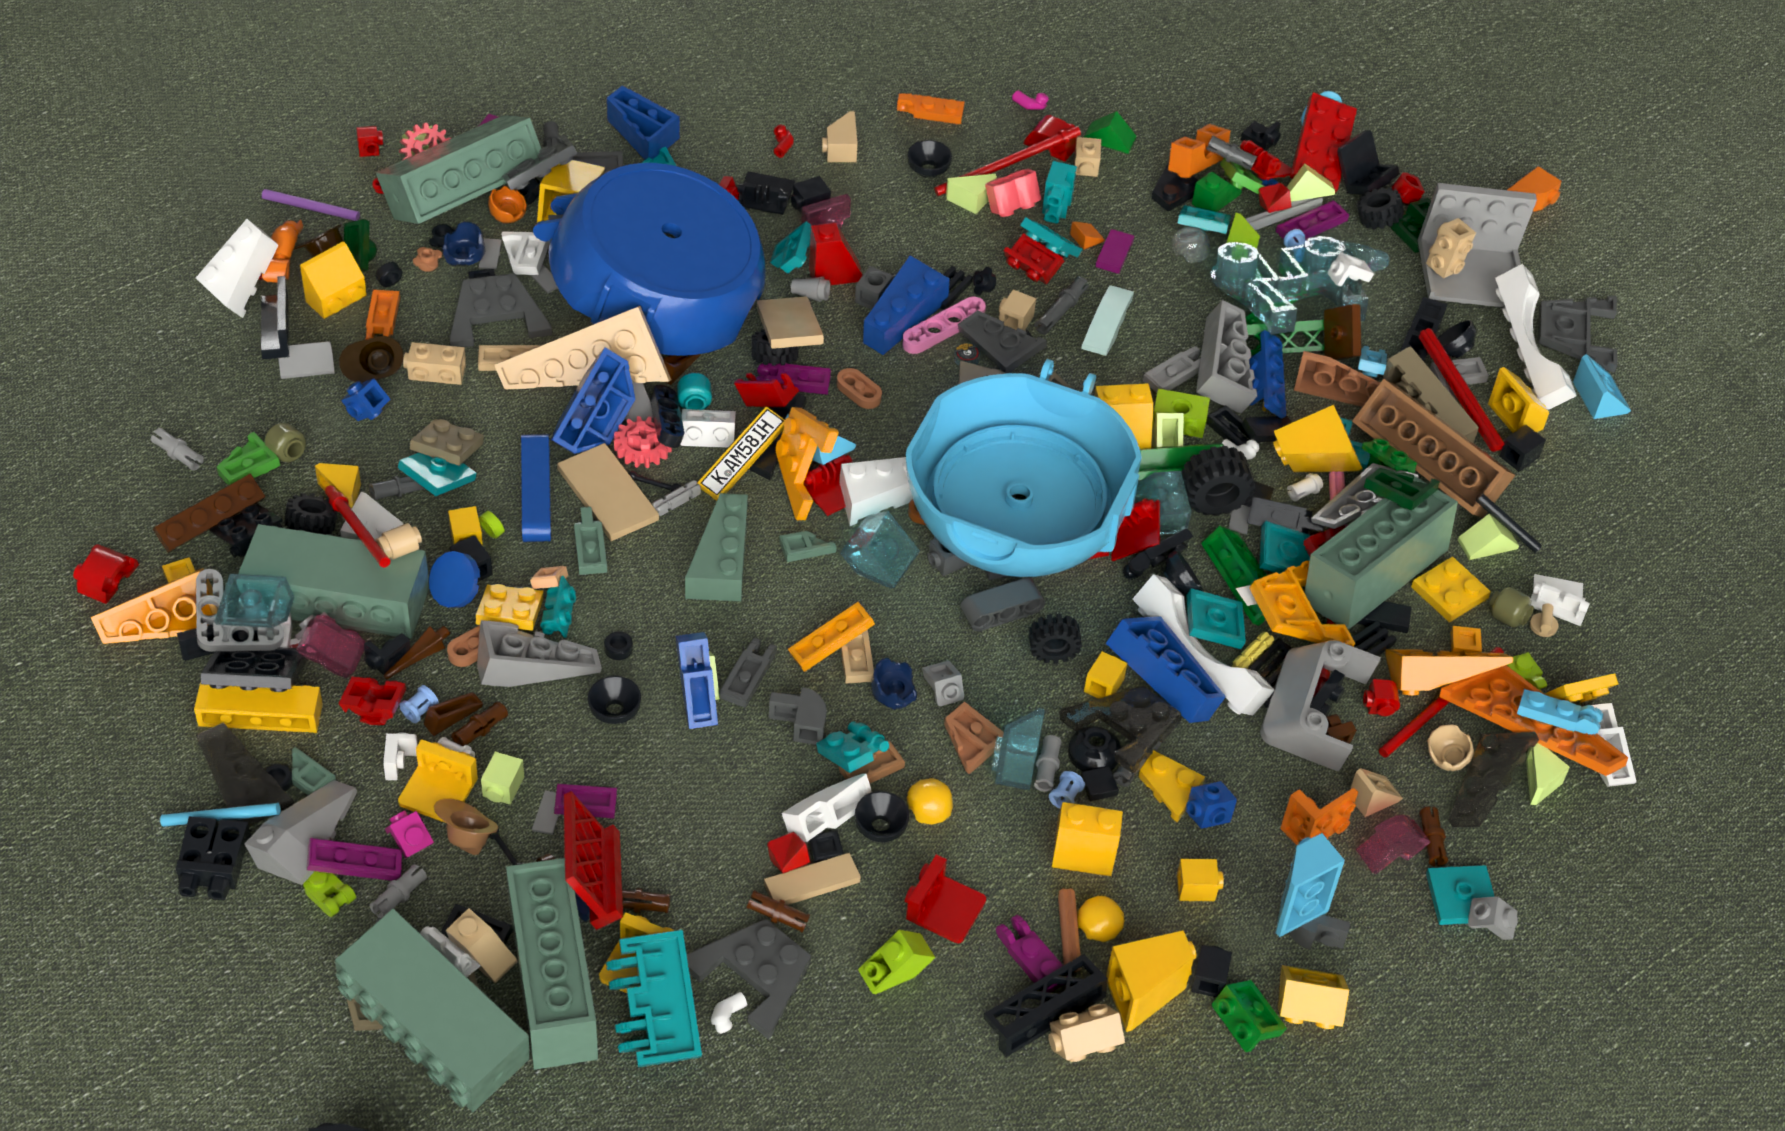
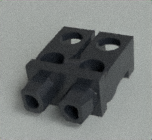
(211, 856)

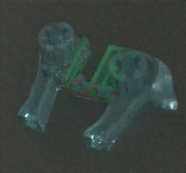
(1304, 268)

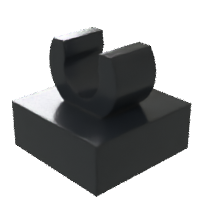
(532, 190)

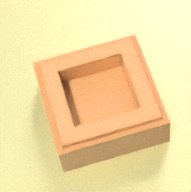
(548, 577)

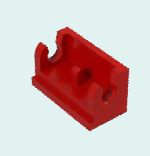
(766, 393)

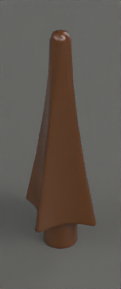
(426, 645)

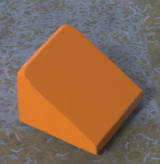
(1085, 234)

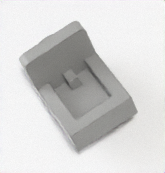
(1494, 915)

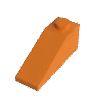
(1542, 184)

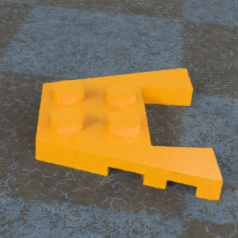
(795, 453)
(1289, 609)

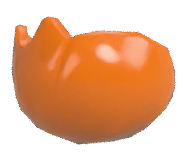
(507, 205)

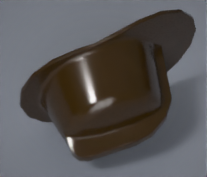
(323, 242)
(371, 359)

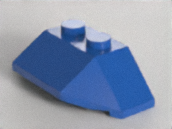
(596, 405)

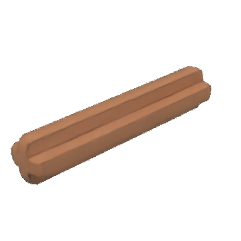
(1069, 925)

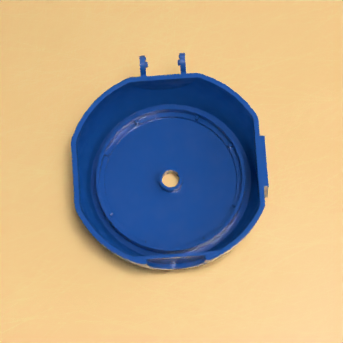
(615, 255)

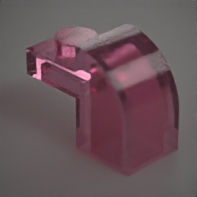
(1392, 839)

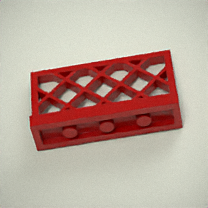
(593, 862)

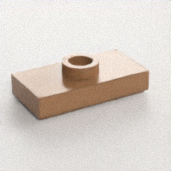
(882, 766)

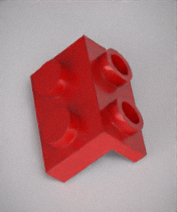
(1034, 259)

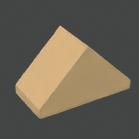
(1374, 792)

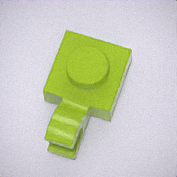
(1529, 670)

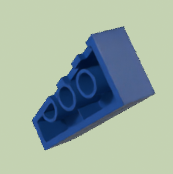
(1166, 666)

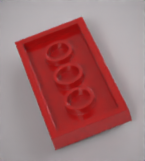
(1323, 131)

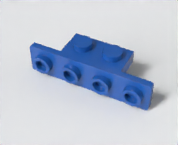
(1269, 374)

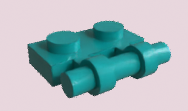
(852, 749)

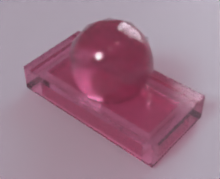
(828, 211)

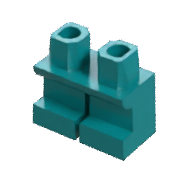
(1058, 191)

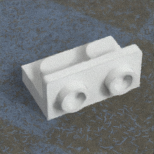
(708, 428)

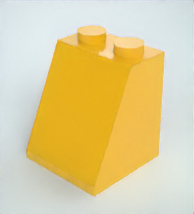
(564, 180)
(1134, 405)
(1317, 444)
(1087, 839)
(1148, 975)

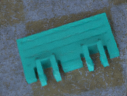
(662, 997)

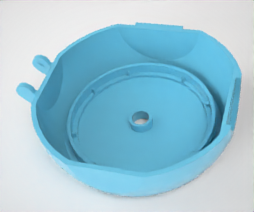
(1030, 440)

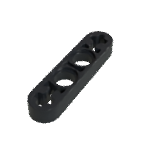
(667, 416)

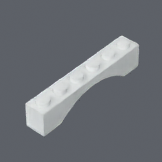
(1520, 297)
(1241, 686)

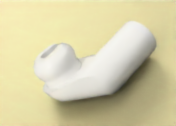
(1249, 449)
(724, 1009)

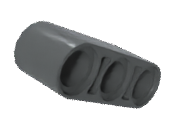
(1002, 604)

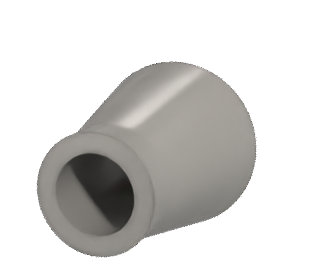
(814, 288)

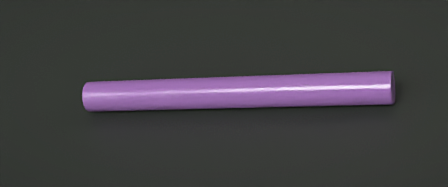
(310, 205)

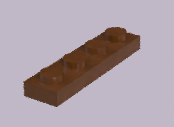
(208, 513)

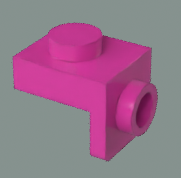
(409, 833)

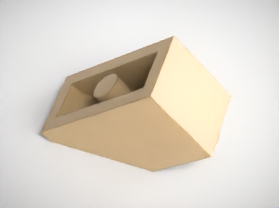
(841, 140)
(482, 945)

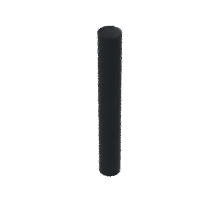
(1508, 522)

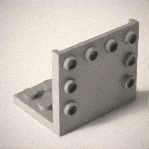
(1499, 225)

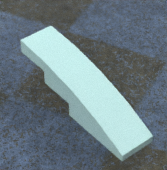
(1107, 320)

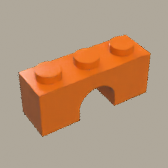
(1191, 156)

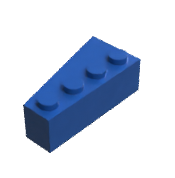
(905, 303)

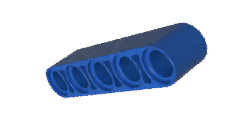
(535, 488)

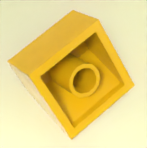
(332, 280)
(1516, 403)
(1312, 997)

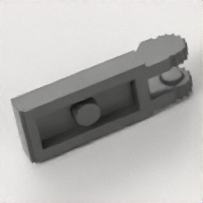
(747, 674)

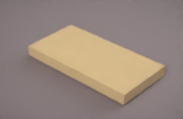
(790, 322)
(609, 490)

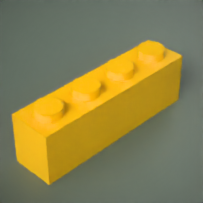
(260, 708)

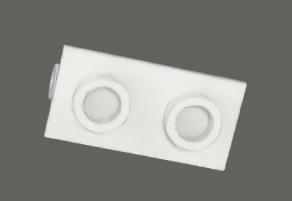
(1565, 607)
(450, 951)

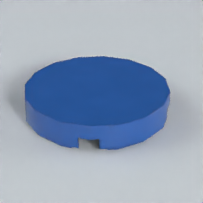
(454, 579)

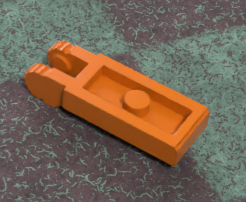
(382, 313)

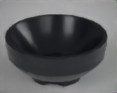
(929, 153)
(1458, 338)
(1180, 573)
(614, 691)
(1090, 757)
(881, 806)

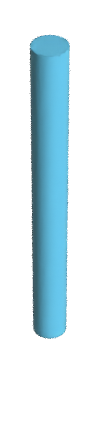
(223, 813)

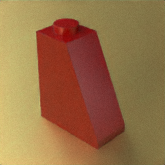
(832, 256)

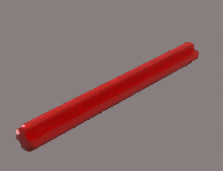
(1461, 390)

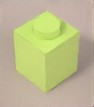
(502, 778)

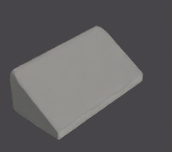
(307, 360)

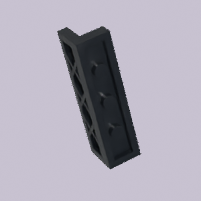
(275, 322)
(1037, 1021)

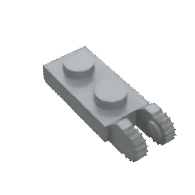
(1174, 370)

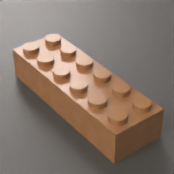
(1434, 445)

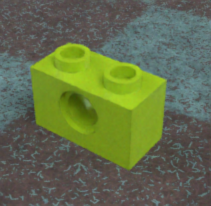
(1193, 406)

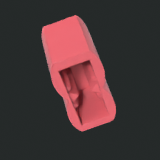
(1013, 192)

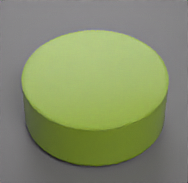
(491, 524)

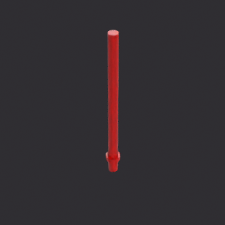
(1062, 138)
(1419, 721)

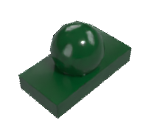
(357, 239)

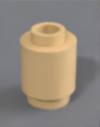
(400, 541)

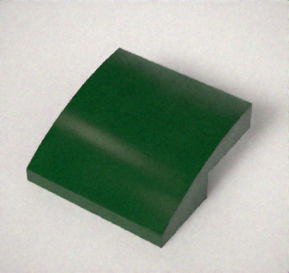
(1411, 223)

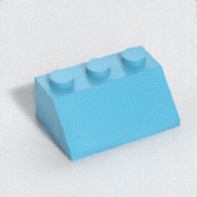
(1309, 883)

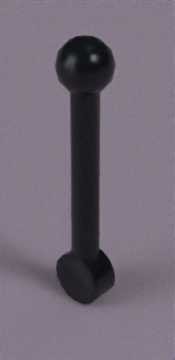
(635, 476)
(496, 835)

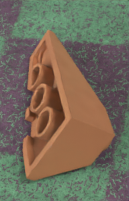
(1333, 380)

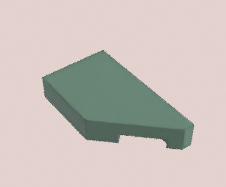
(804, 545)
(308, 774)

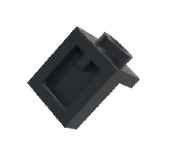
(1262, 135)
(388, 655)

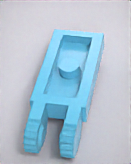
(1372, 362)
(1560, 712)

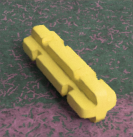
(1254, 651)

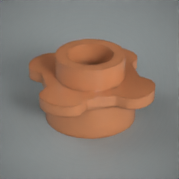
(427, 259)

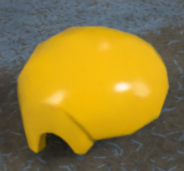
(930, 801)
(1100, 918)

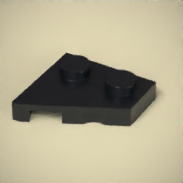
(1173, 190)

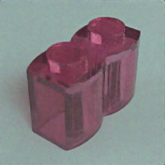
(331, 646)

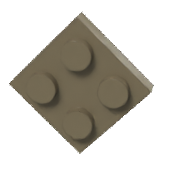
(447, 441)

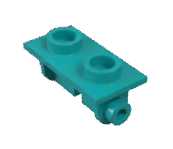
(560, 603)

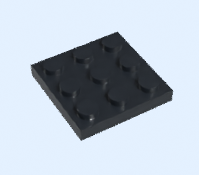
(254, 669)

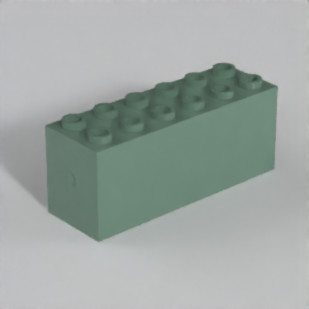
(457, 168)
(1377, 556)
(342, 579)
(552, 964)
(432, 1011)

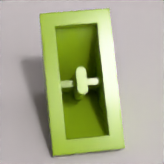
(1243, 232)

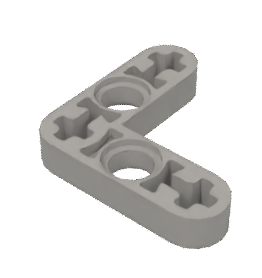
(223, 633)

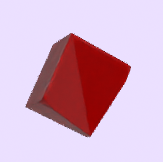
(1274, 197)
(788, 852)

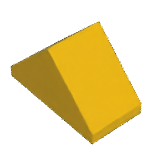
(343, 477)

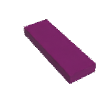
(1315, 220)
(354, 859)

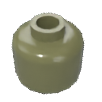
(285, 442)
(1511, 607)

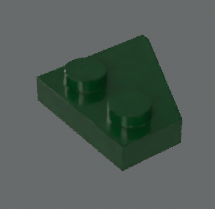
(1400, 487)

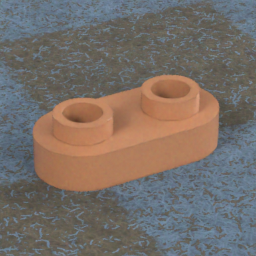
(859, 388)
(464, 644)

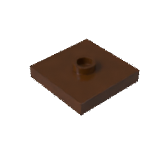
(1342, 332)

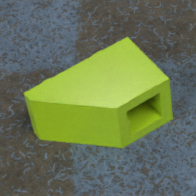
(896, 961)

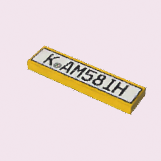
(742, 453)

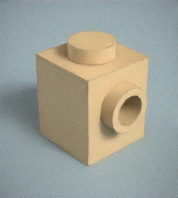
(1087, 156)
(1017, 310)

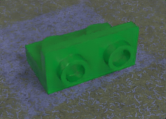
(1386, 455)
(1247, 1014)

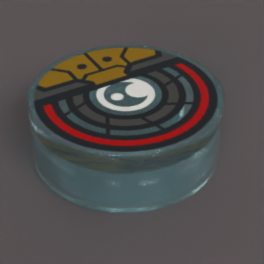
(967, 352)

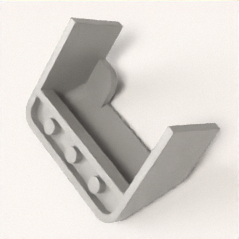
(1291, 721)

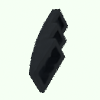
(1428, 316)

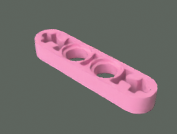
(947, 329)

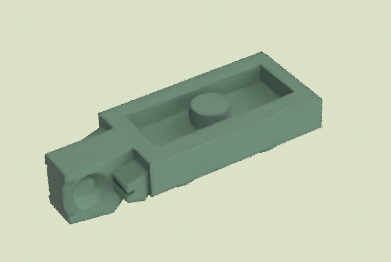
(590, 544)

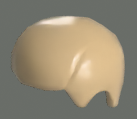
(1450, 748)

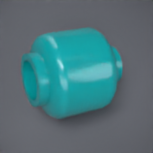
(694, 391)

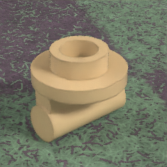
(1544, 623)

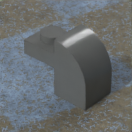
(805, 710)
(1323, 929)

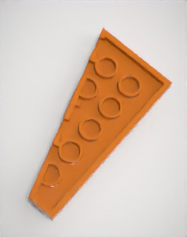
(1497, 698)

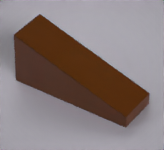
(678, 365)
(450, 712)

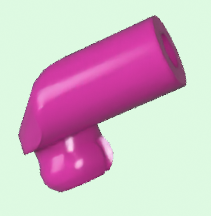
(1028, 103)

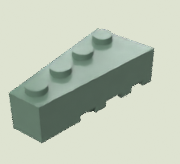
(719, 559)

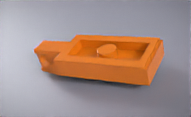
(931, 108)

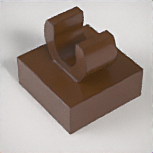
(1343, 732)

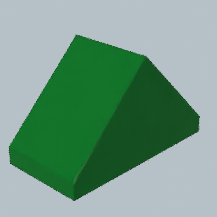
(1113, 132)

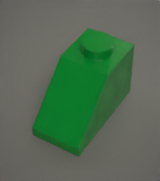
(1214, 192)

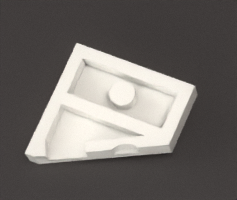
(525, 252)
(373, 517)

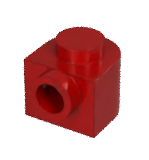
(369, 140)
(1409, 188)
(1382, 697)

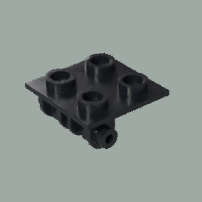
(765, 192)
(241, 528)

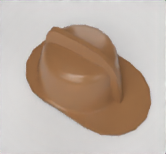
(465, 825)

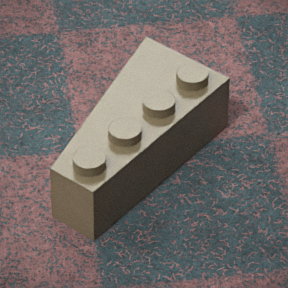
(1419, 382)

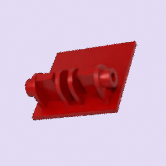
(1265, 165)
(825, 486)
(1138, 530)

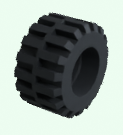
(1218, 480)

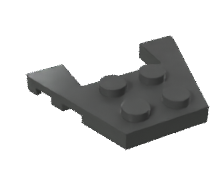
(492, 301)
(1567, 328)
(764, 960)

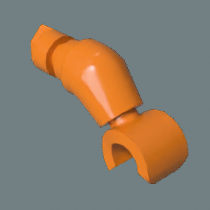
(286, 239)

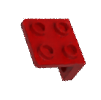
(943, 903)

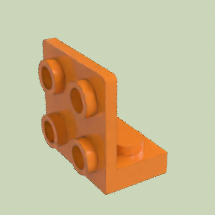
(1306, 820)

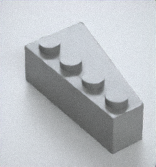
(1225, 359)

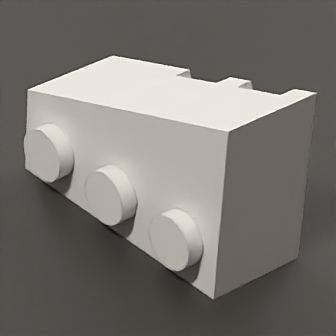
(238, 265)
(874, 487)

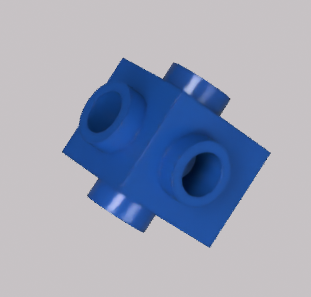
(365, 399)
(1211, 804)

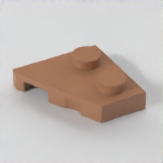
(971, 736)

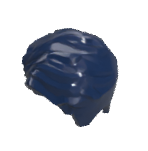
(464, 245)
(893, 684)

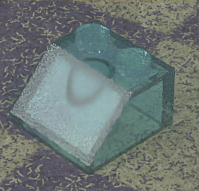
(1174, 503)
(880, 550)
(255, 601)
(1017, 751)

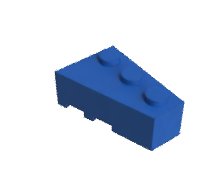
(642, 122)

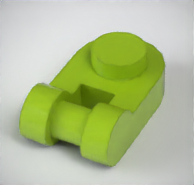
(322, 885)

